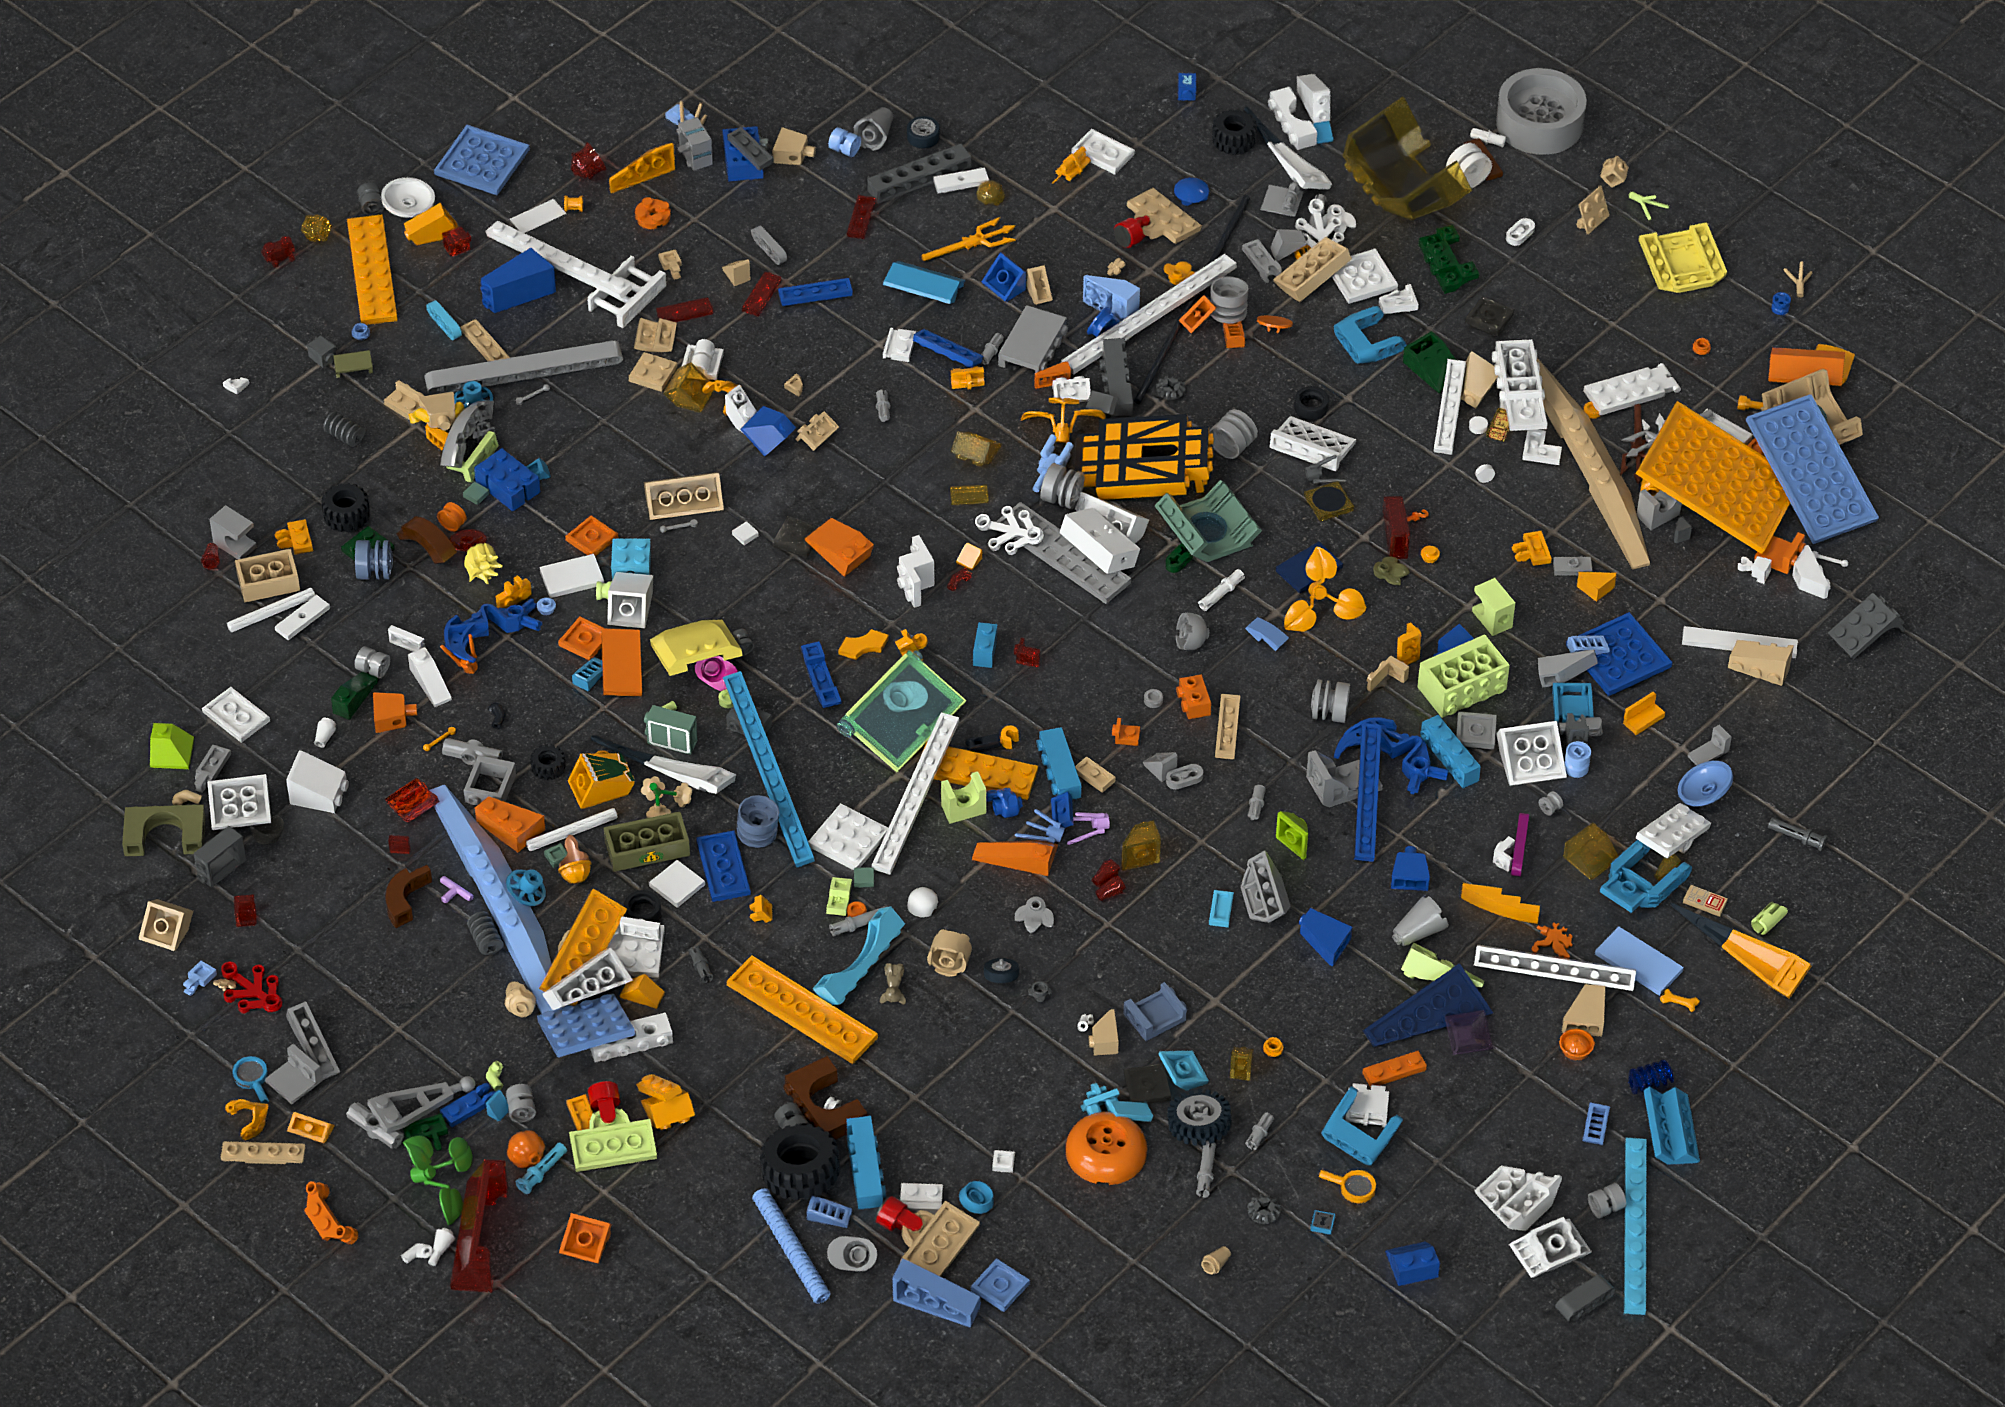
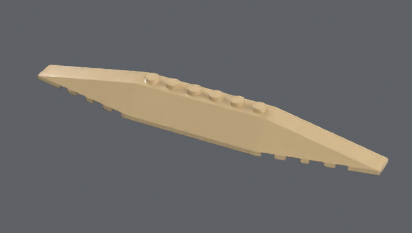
(1598, 468)

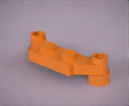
(323, 1217)

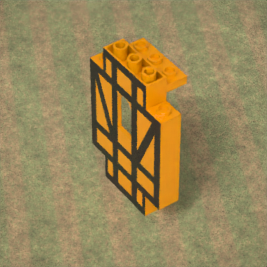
(1115, 460)

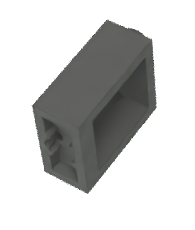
(228, 841)

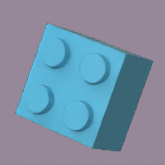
(631, 556)

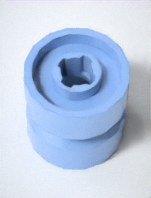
(845, 142)
(1577, 759)

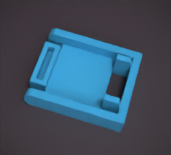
(1571, 703)

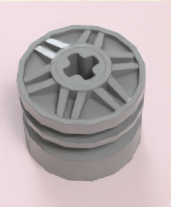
(1230, 298)
(1233, 434)
(1062, 486)
(1330, 700)

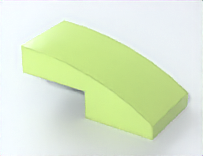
(839, 896)

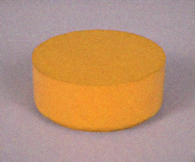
(1591, 411)

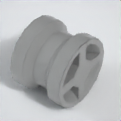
(1550, 803)

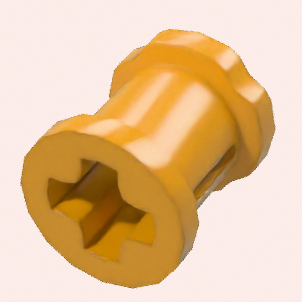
(573, 203)

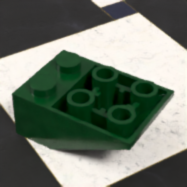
(1428, 359)

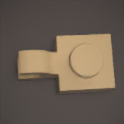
(671, 261)

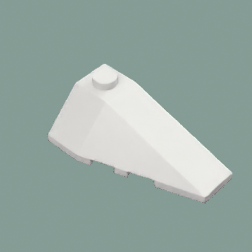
(1125, 521)

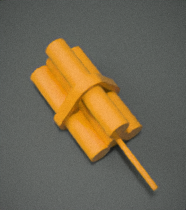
(1073, 164)

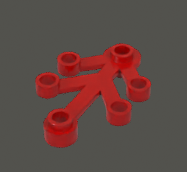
(252, 990)

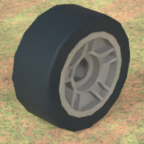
(923, 132)

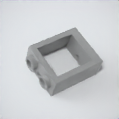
(494, 768)

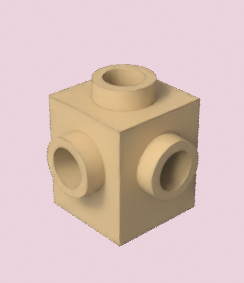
(1614, 171)

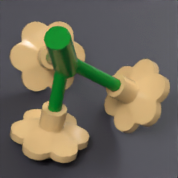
(655, 789)

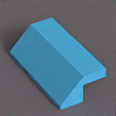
(923, 282)
(1671, 1126)

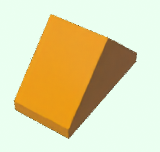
(1596, 583)
(643, 991)

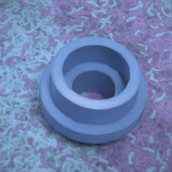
(360, 331)

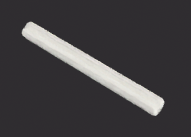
(270, 610)
(571, 829)

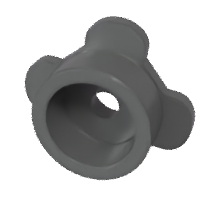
(1039, 991)

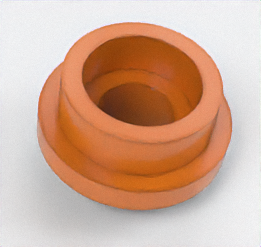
(1701, 346)

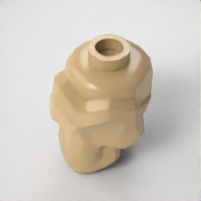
(519, 999)

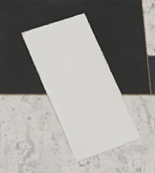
(537, 216)

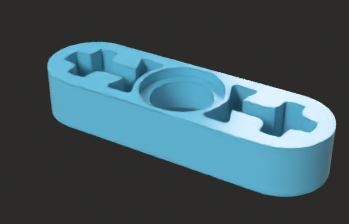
(444, 320)

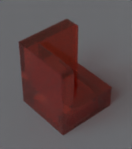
(245, 910)

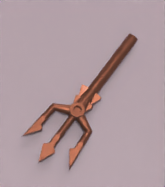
(1636, 444)

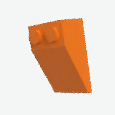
(840, 545)

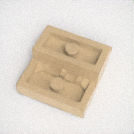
(655, 336)

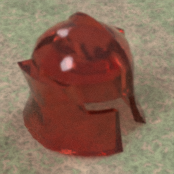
(586, 162)

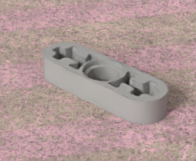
(769, 245)

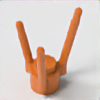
(467, 666)

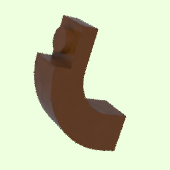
(430, 537)
(398, 890)

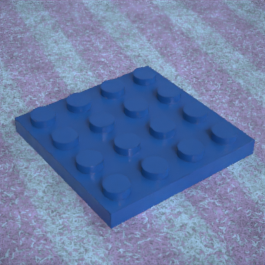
(1630, 657)

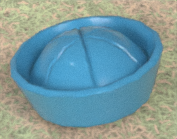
(976, 1197)

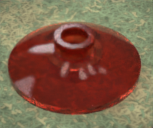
(465, 539)

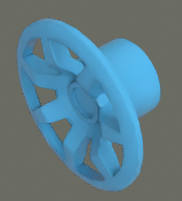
(472, 393)
(528, 885)

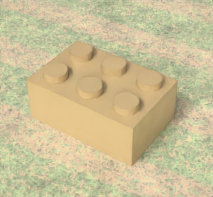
(267, 575)

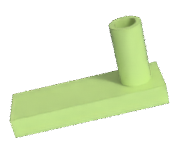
(483, 451)

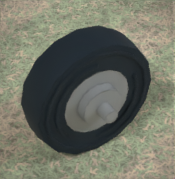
(1001, 970)

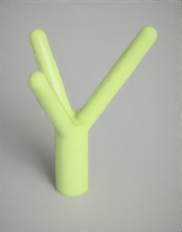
(1642, 200)

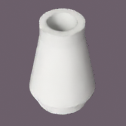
(325, 730)

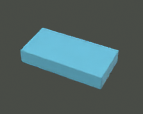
(1221, 908)
(1134, 1110)

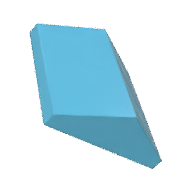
(1184, 1069)

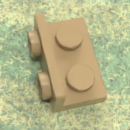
(403, 399)
(818, 430)

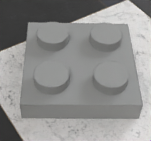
(1476, 730)

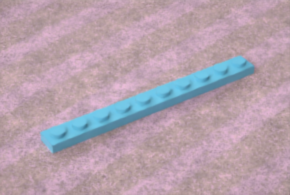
(1635, 1227)

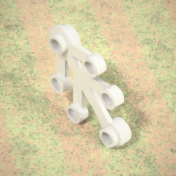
(1319, 233)
(1011, 531)

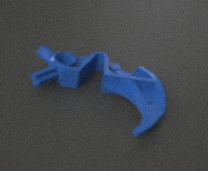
(508, 619)
(1415, 765)

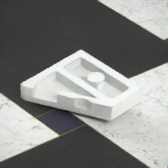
(1399, 301)

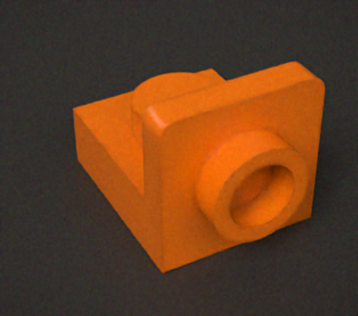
(1125, 734)

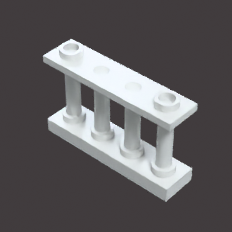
(634, 304)

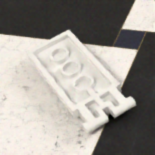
(1631, 389)

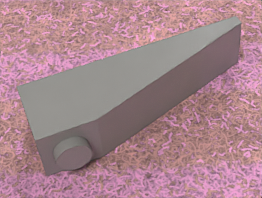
(311, 1039)

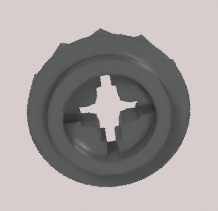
(1168, 393)
(1263, 1216)

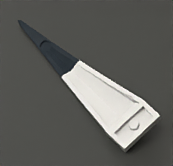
(1297, 168)
(698, 776)

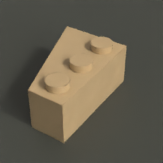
(1761, 661)

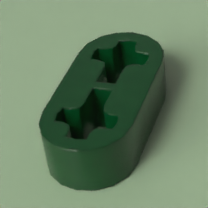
(1176, 555)

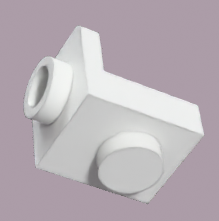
(1503, 852)

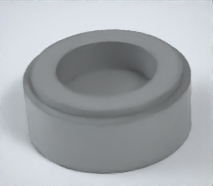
(1153, 698)

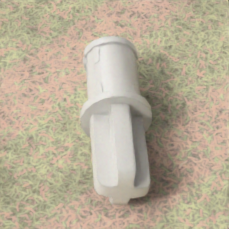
(1488, 137)

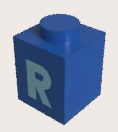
(1186, 86)

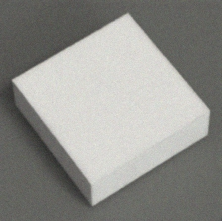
(745, 533)
(1003, 1161)

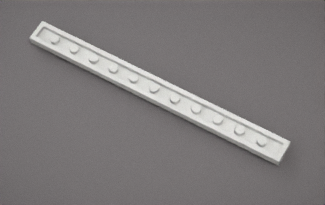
(1152, 311)

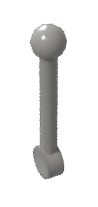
(519, 401)
(693, 523)

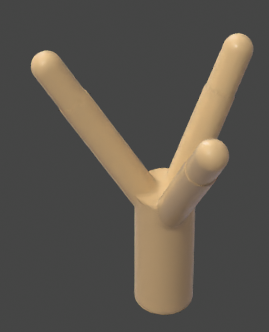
(1799, 283)

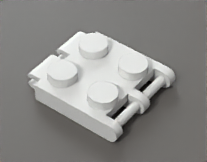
(1369, 1106)

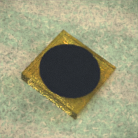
(1328, 501)

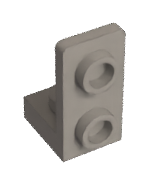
(1713, 749)

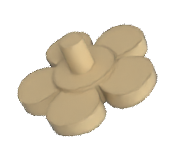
(1114, 268)
(224, 983)

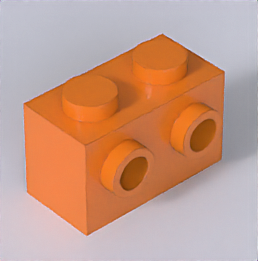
(1194, 696)

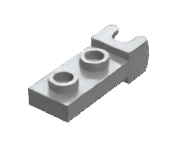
(1261, 259)

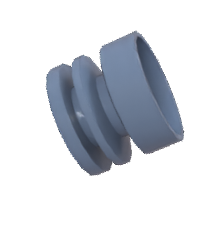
(373, 559)
(757, 821)

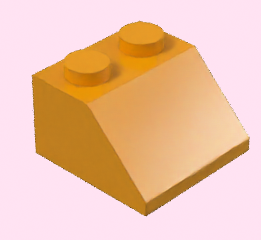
(665, 1113)

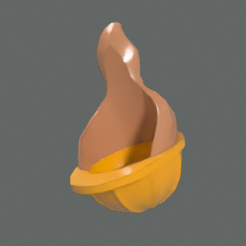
(576, 864)

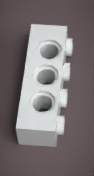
(649, 1033)

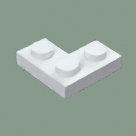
(1537, 451)

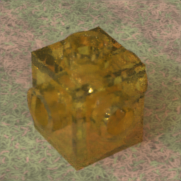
(316, 228)

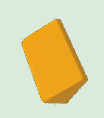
(310, 1127)

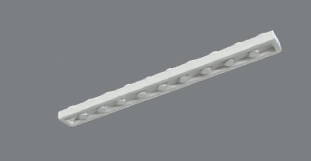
(560, 260)
(915, 793)

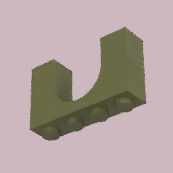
(141, 820)

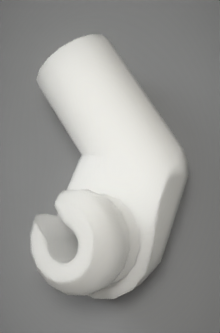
(417, 1251)

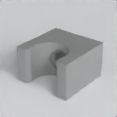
(1657, 509)
(229, 532)

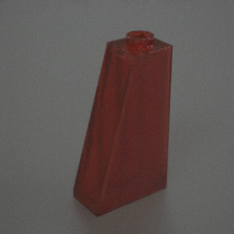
(1396, 527)

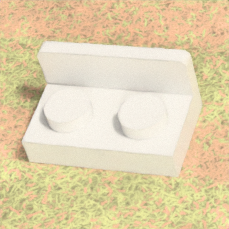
(1073, 388)

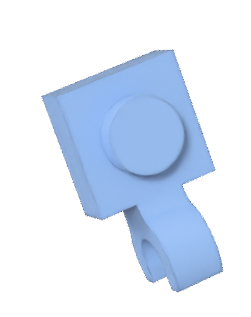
(674, 114)
(199, 975)

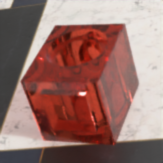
(456, 241)

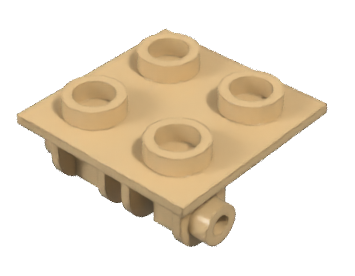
(1593, 211)

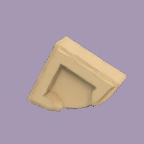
(794, 385)

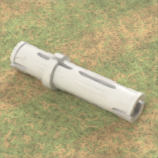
(1226, 585)

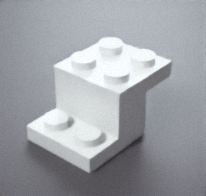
(916, 571)

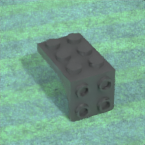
(1865, 625)

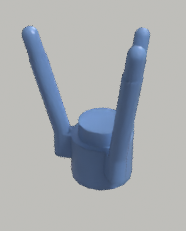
(1053, 832)

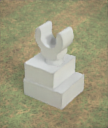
(1760, 568)

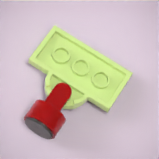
(611, 1135)

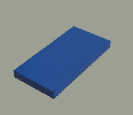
(723, 866)

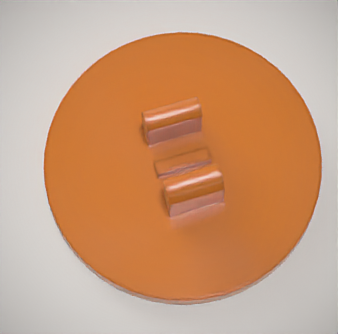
(1275, 322)

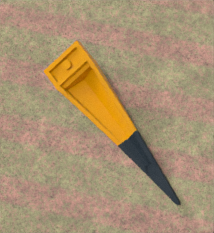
(1773, 965)

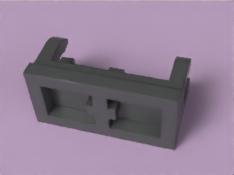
(1575, 730)

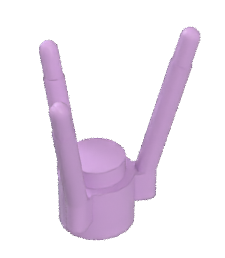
(1098, 820)

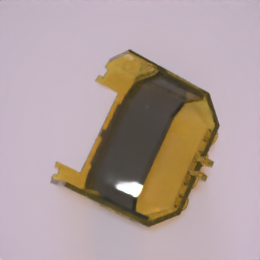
(1385, 163)

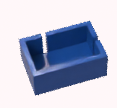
(507, 479)

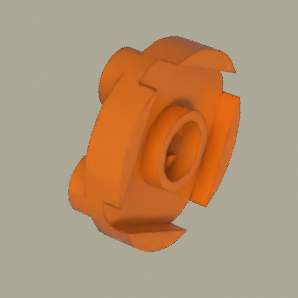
(648, 206)

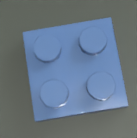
(1000, 1285)

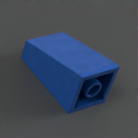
(518, 282)

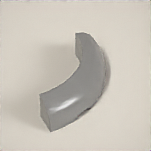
(462, 428)

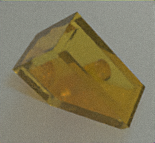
(1241, 1063)

